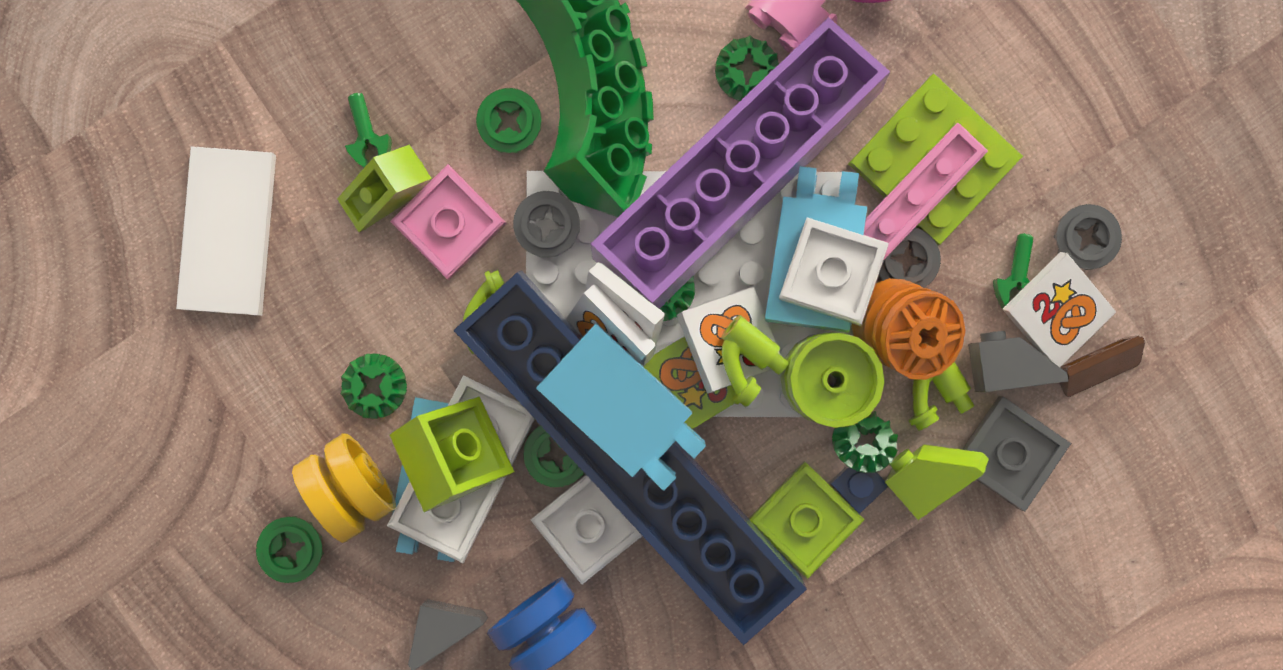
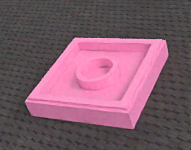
(448, 222)

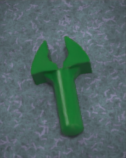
(364, 131)
(1018, 271)

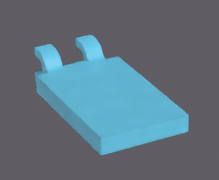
(827, 209)
(620, 406)

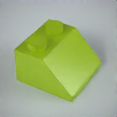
(451, 453)

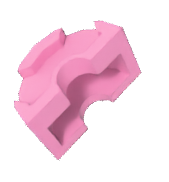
(791, 18)

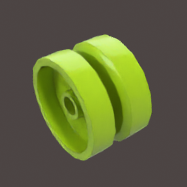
(856, 373)

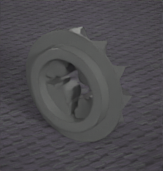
(536, 207)
(1105, 232)
(924, 249)

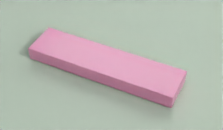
(924, 187)

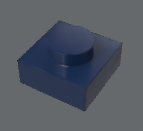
(858, 488)

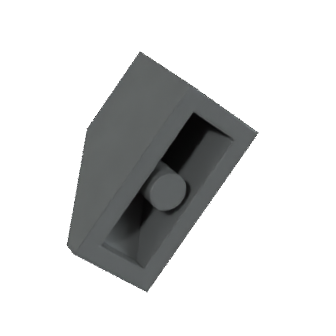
(1010, 364)

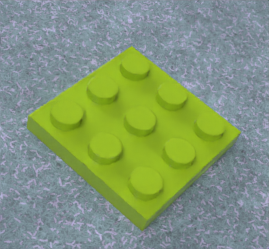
(914, 132)

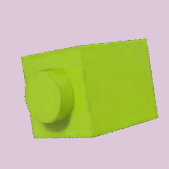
(383, 186)
(933, 476)

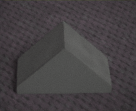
(441, 627)

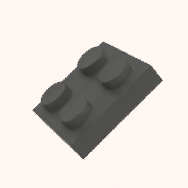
(1018, 450)

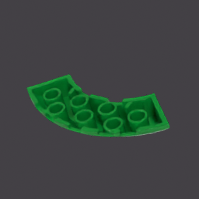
(600, 98)

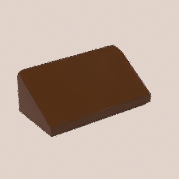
(1102, 364)

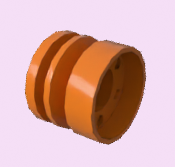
(912, 328)

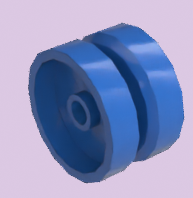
(545, 634)

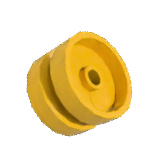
(343, 488)

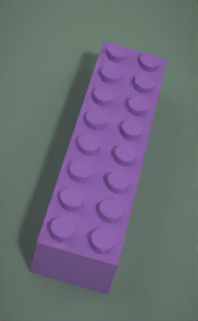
(740, 164)

